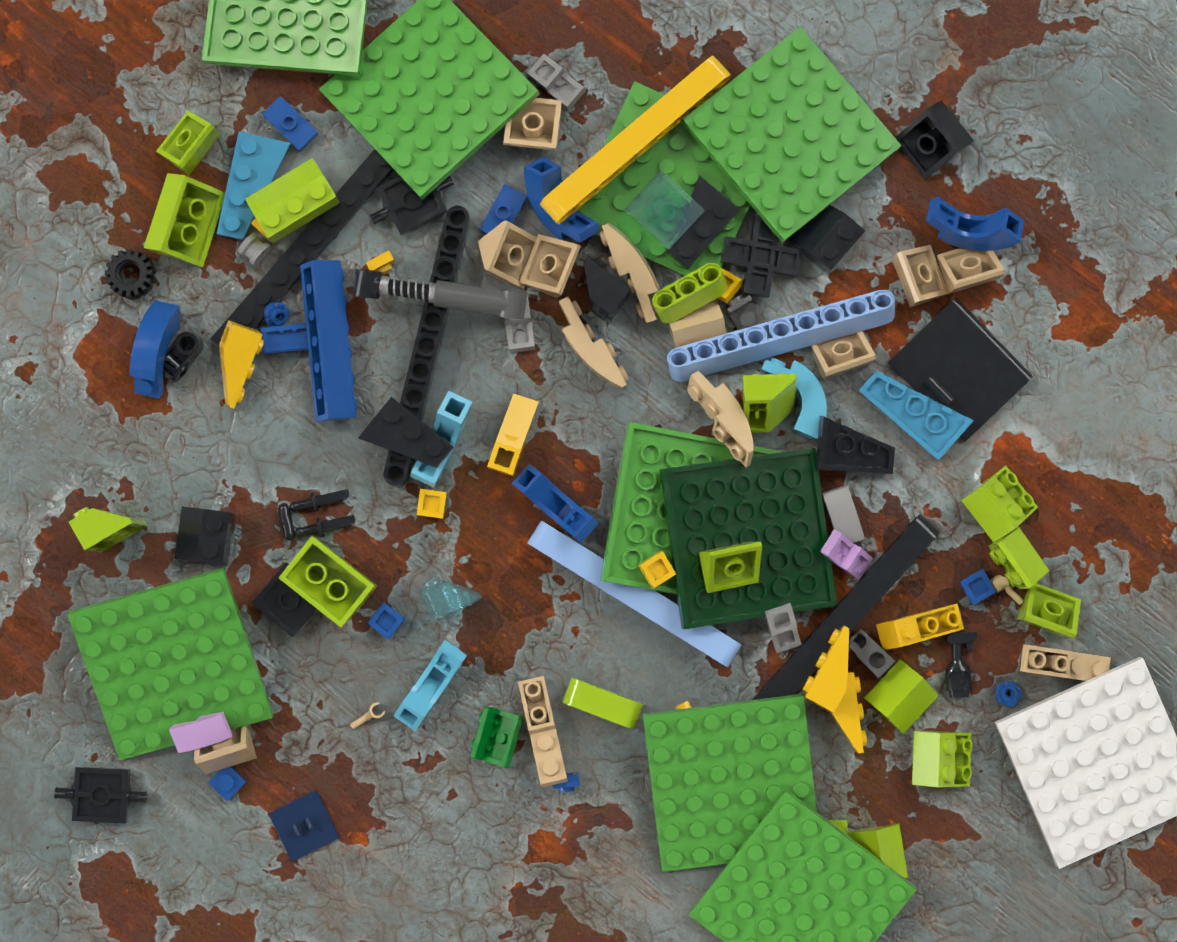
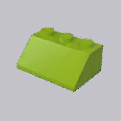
(292, 200)
(185, 220)
(102, 529)
(327, 581)

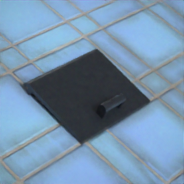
(961, 366)

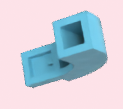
(809, 393)
(449, 425)
(430, 685)

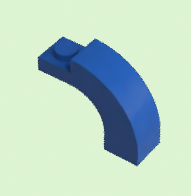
(540, 180)
(975, 232)
(150, 347)
(555, 503)

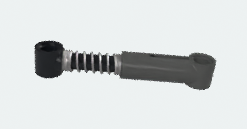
(443, 294)

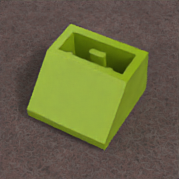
(767, 399)
(1000, 504)
(1018, 559)
(942, 759)

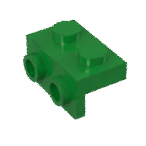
(496, 736)

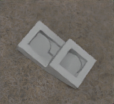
(556, 82)
(520, 332)
(843, 513)
(783, 628)

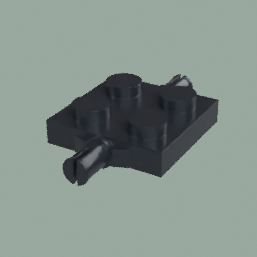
(406, 207)
(100, 795)

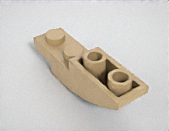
(628, 259)
(595, 355)
(730, 421)
(1062, 663)
(542, 731)

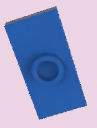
(290, 124)
(506, 207)
(284, 338)

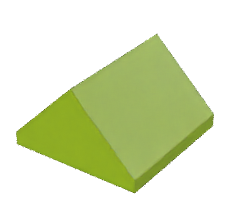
(188, 142)
(731, 566)
(1051, 610)
(901, 696)
(885, 844)

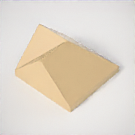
(506, 252)

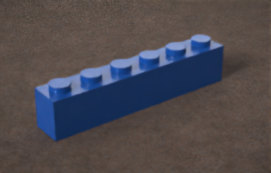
(328, 340)

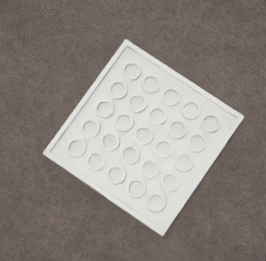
(1095, 761)

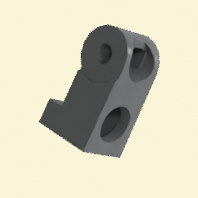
(870, 653)

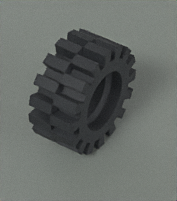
(119, 262)

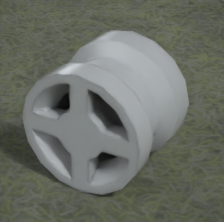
(254, 249)

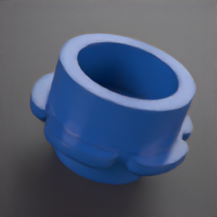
(272, 310)
(1001, 696)

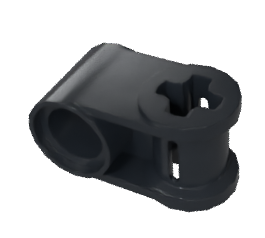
(180, 357)

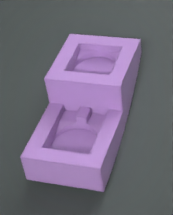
(846, 554)
(200, 733)

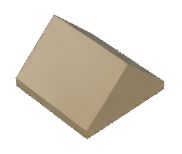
(535, 125)
(549, 265)
(968, 268)
(919, 275)
(698, 325)
(842, 354)
(227, 752)

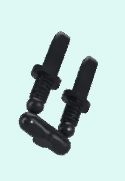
(320, 527)

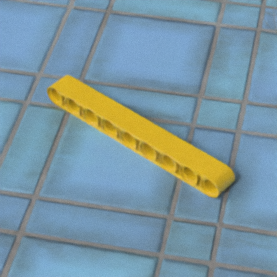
(635, 140)

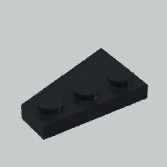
(707, 227)
(405, 434)
(848, 450)

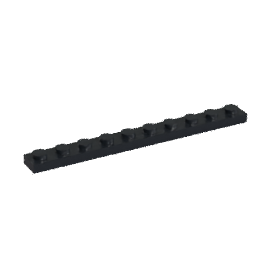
(310, 243)

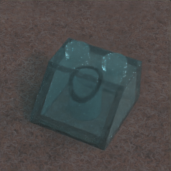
(664, 209)
(447, 597)

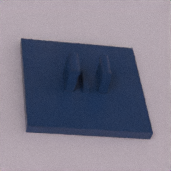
(304, 825)

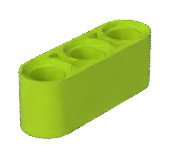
(689, 293)
(602, 703)

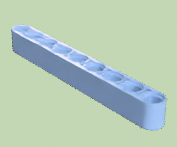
(782, 335)
(642, 600)

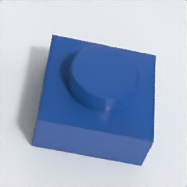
(977, 587)
(386, 620)
(573, 780)
(227, 782)

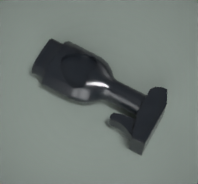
(958, 672)

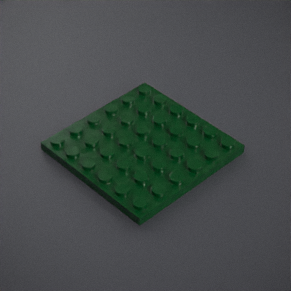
(728, 505)

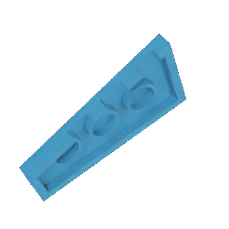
(252, 168)
(922, 418)

